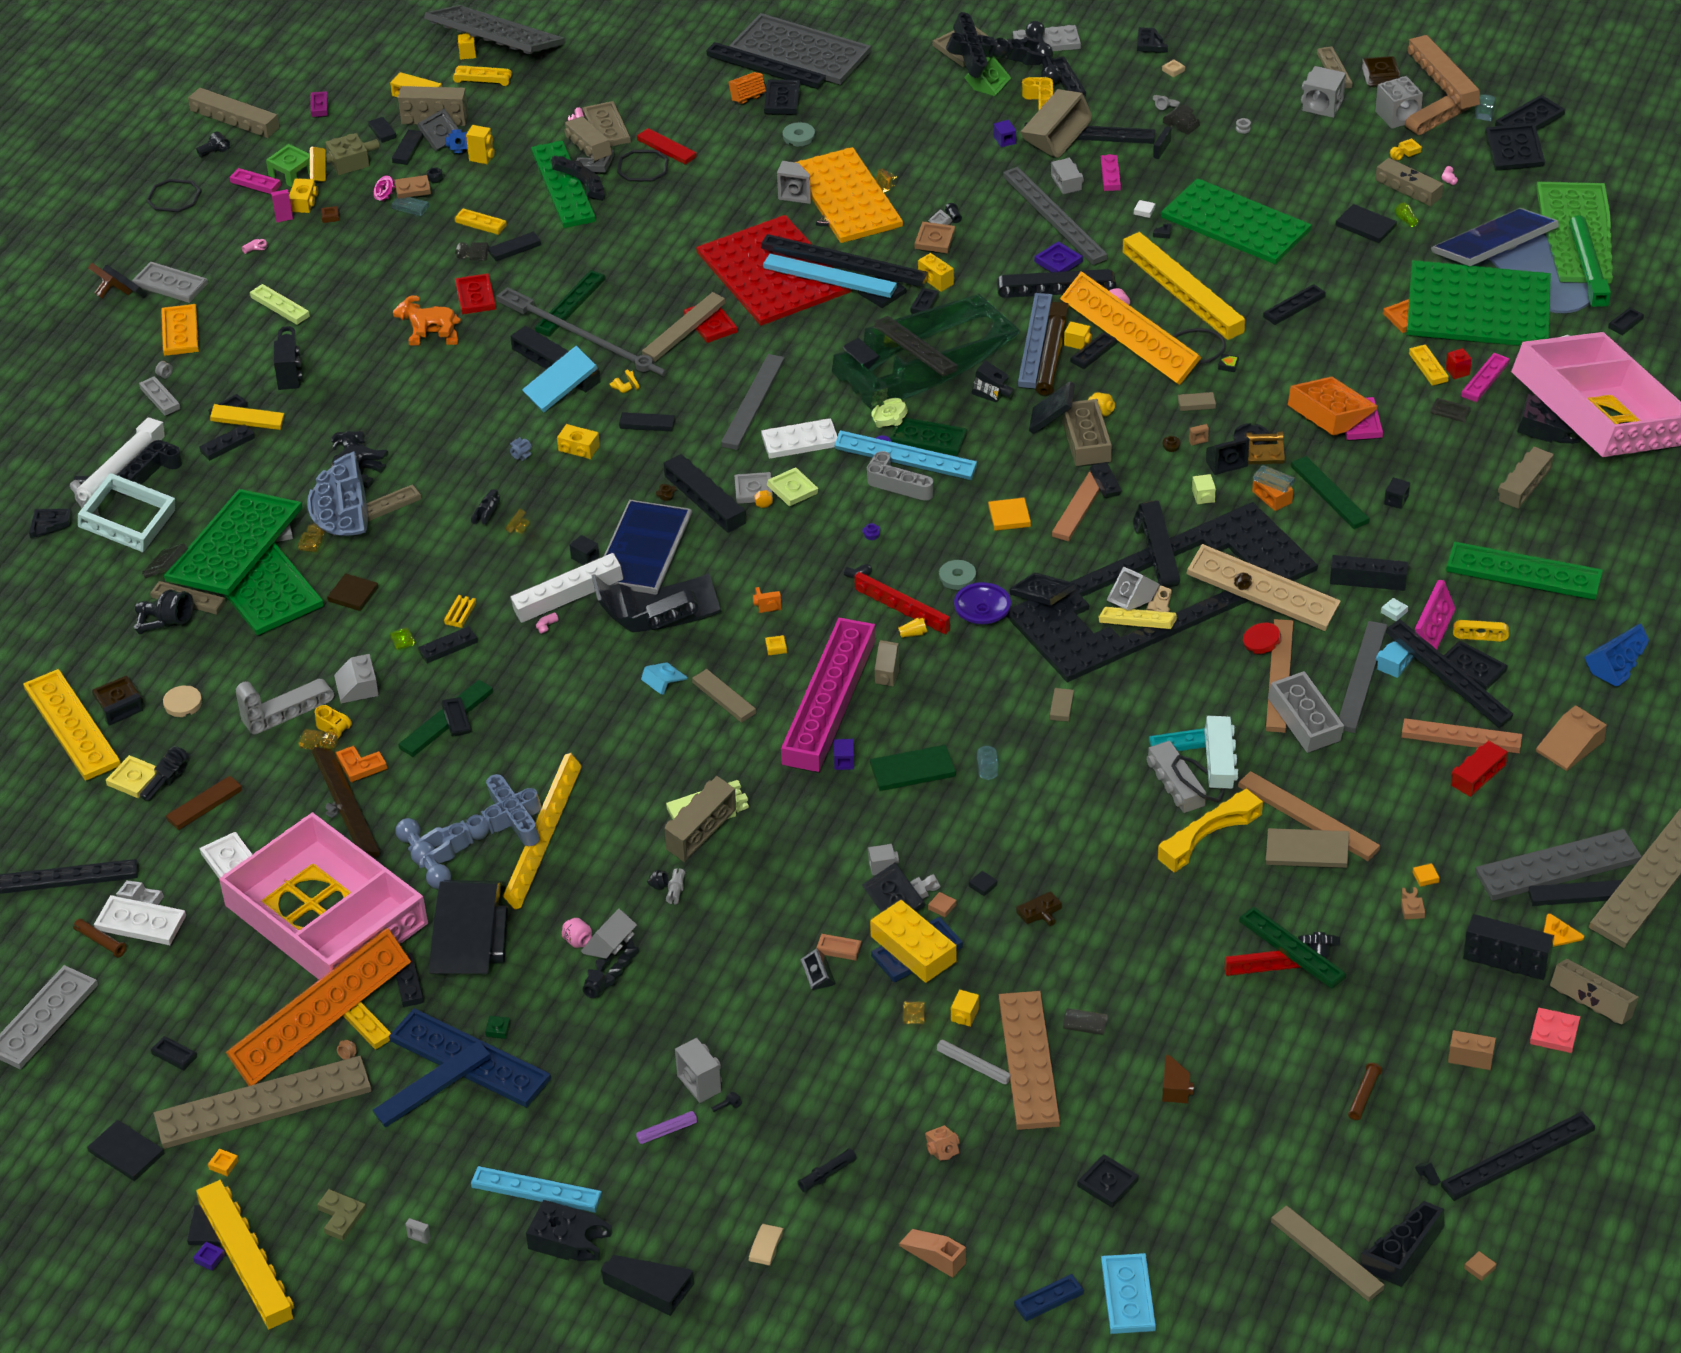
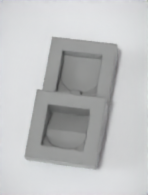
(137, 891)

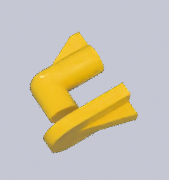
(623, 388)

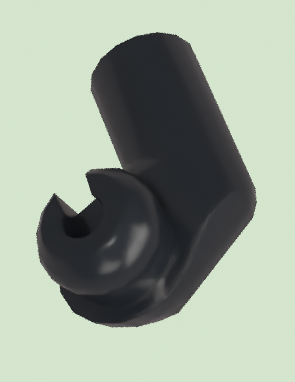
(865, 569)

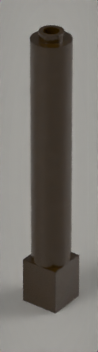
(1052, 347)

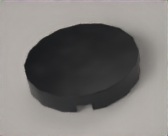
(1240, 432)

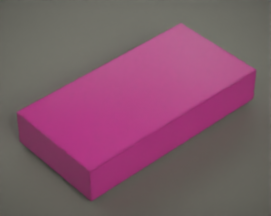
(282, 205)

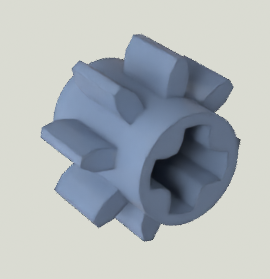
(520, 448)

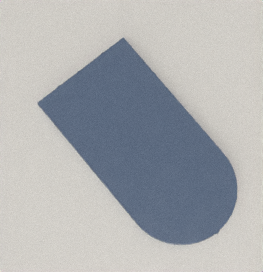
(1537, 257)

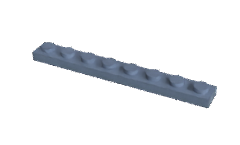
(1035, 340)

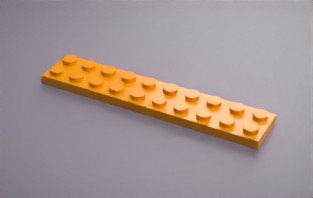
(1130, 328)

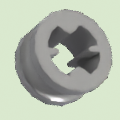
(1243, 125)
(163, 369)

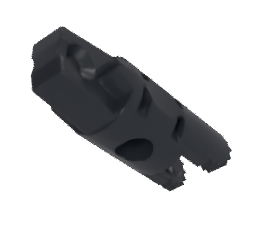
(486, 507)

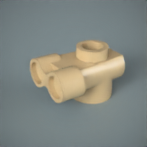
(1159, 603)

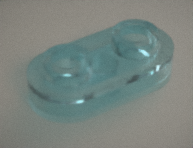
(987, 762)

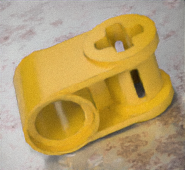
(331, 720)

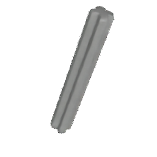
(974, 1062)

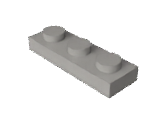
(159, 396)

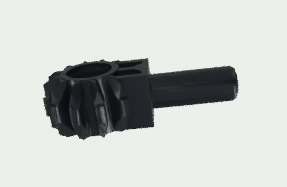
(166, 771)

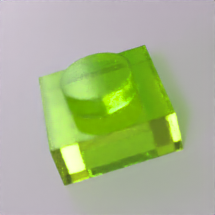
(402, 638)

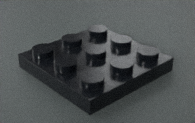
(1514, 146)

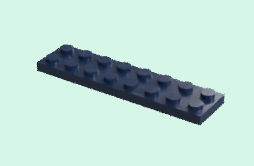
(441, 1042)

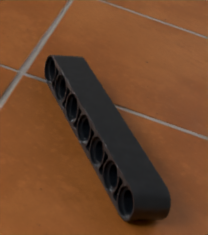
(1049, 283)

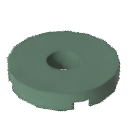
(791, 132)
(953, 567)

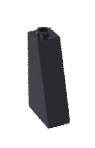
(648, 1282)

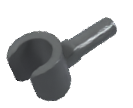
(332, 810)

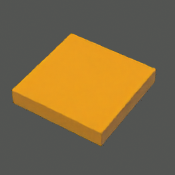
(1009, 514)

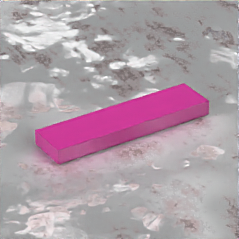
(1485, 377)

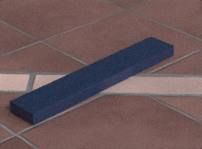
(431, 1083)

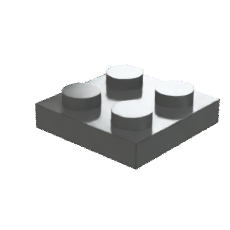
(437, 128)

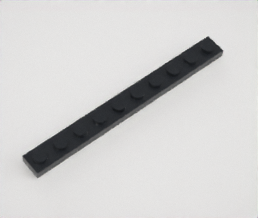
(844, 260)

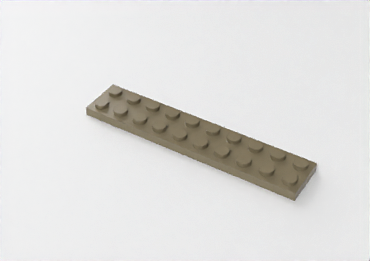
(1642, 887)
(262, 1102)

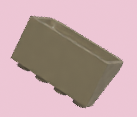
(1058, 122)

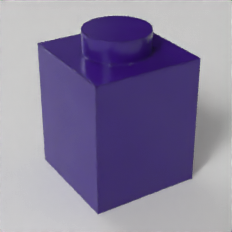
(1004, 133)
(843, 754)

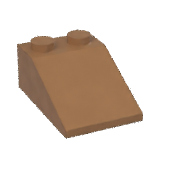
(1572, 738)

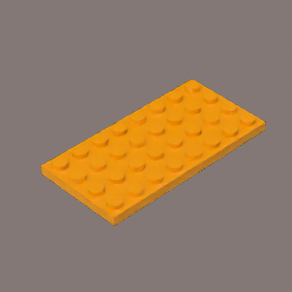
(849, 196)

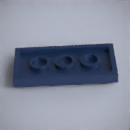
(897, 970)

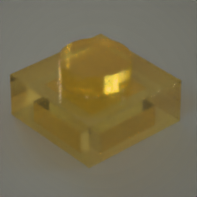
(913, 1012)

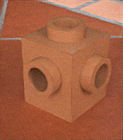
(942, 1143)

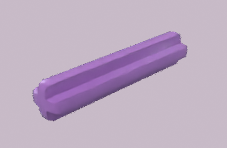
(666, 1127)

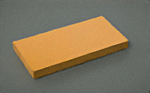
(179, 329)

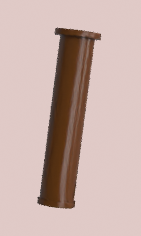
(99, 937)
(1364, 1090)

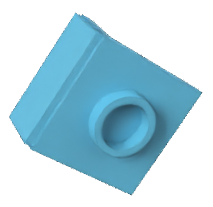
(660, 675)

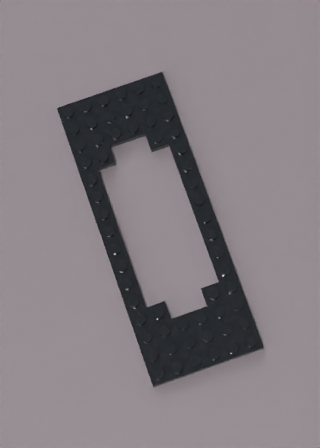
(1078, 651)

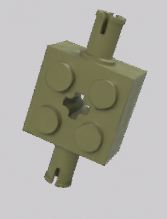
(349, 153)

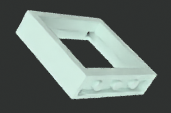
(116, 531)

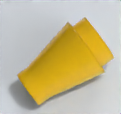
(913, 628)

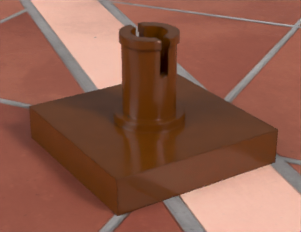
(107, 282)

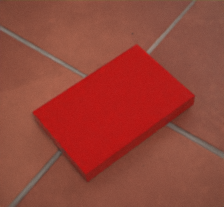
(475, 293)
(715, 326)

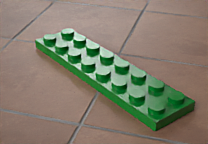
(564, 189)
(1524, 570)

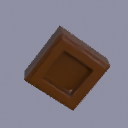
(330, 214)

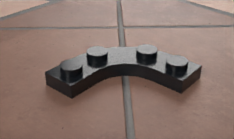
(575, 168)

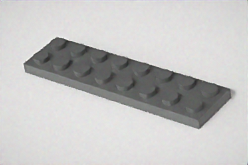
(1558, 864)

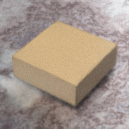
(1173, 68)

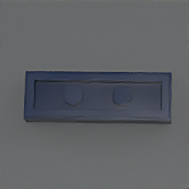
(1048, 1297)

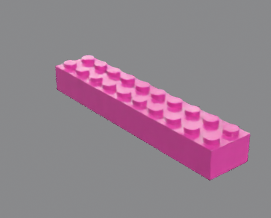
(828, 695)

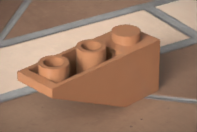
(936, 1250)

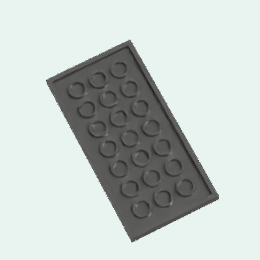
(494, 28)
(802, 47)

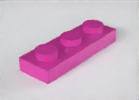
(1110, 172)
(255, 181)

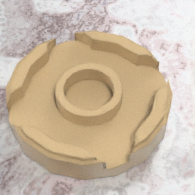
(182, 701)

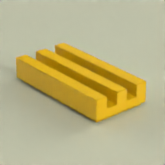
(452, 616)

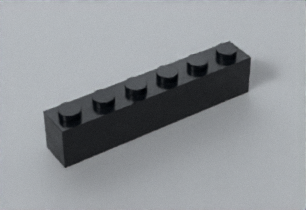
(546, 353)
(704, 493)

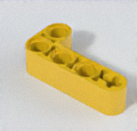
(1037, 88)

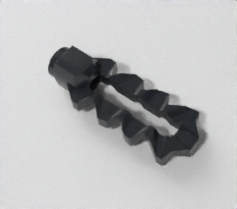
(597, 981)

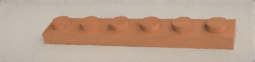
(1459, 735)

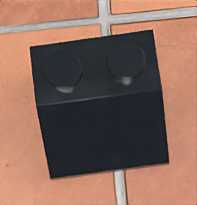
(1228, 456)

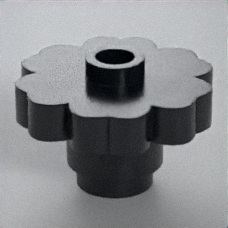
(1321, 942)

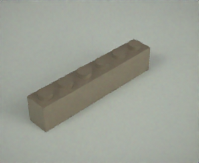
(233, 112)

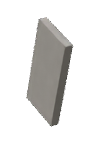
(170, 282)

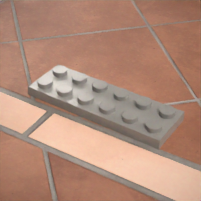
(44, 1015)

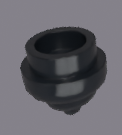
(658, 880)

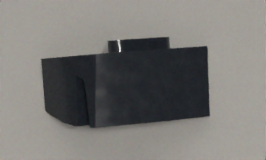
(667, 608)
(468, 927)

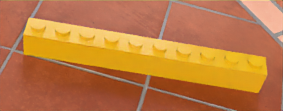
(1184, 286)

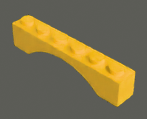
(1238, 810)

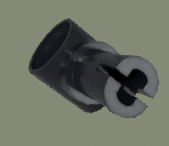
(216, 142)

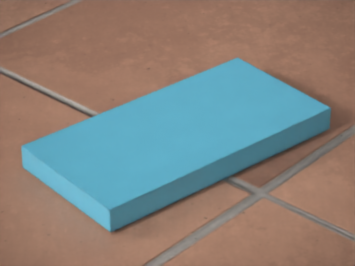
(559, 379)
(1128, 1293)

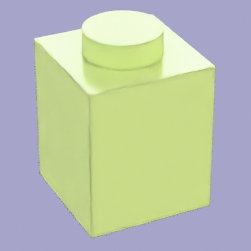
(1203, 489)

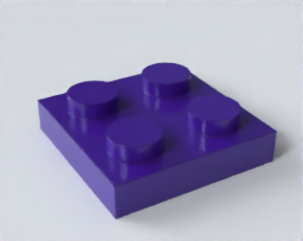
(1058, 258)

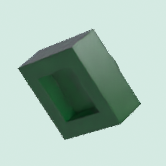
(497, 1027)

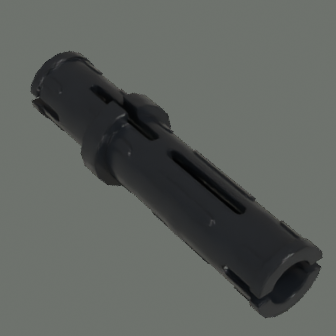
(820, 1174)

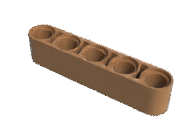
(1433, 115)

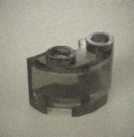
(1183, 119)

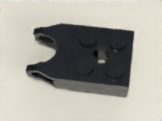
(287, 360)
(1543, 423)
(566, 1232)

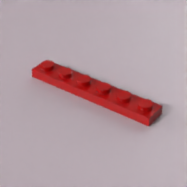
(902, 602)

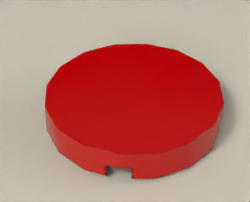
(1262, 638)

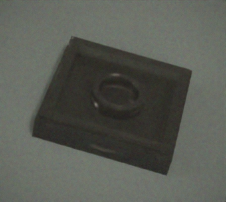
(164, 560)

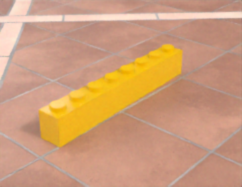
(245, 1255)

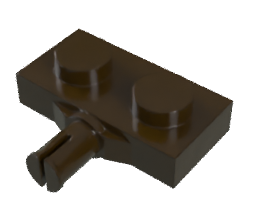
(1040, 909)

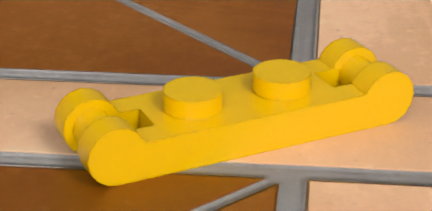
(482, 74)

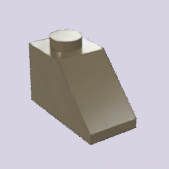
(887, 663)

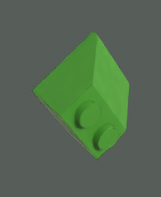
(992, 79)

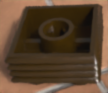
(1380, 70)

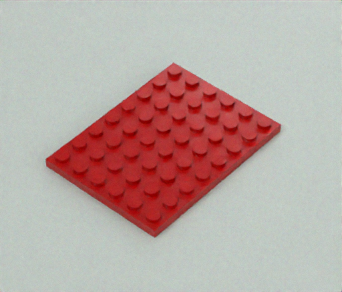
(765, 292)

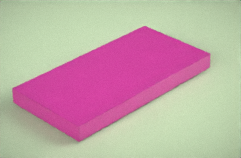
(1436, 615)

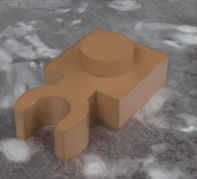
(1411, 905)

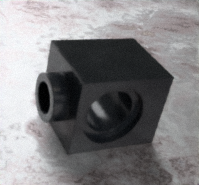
(1397, 493)

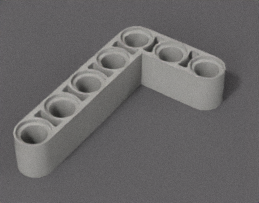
(263, 716)

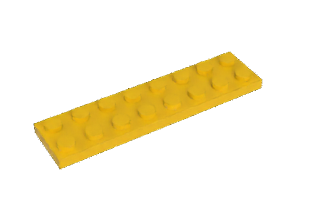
(72, 724)

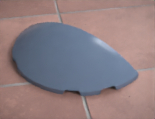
(340, 498)

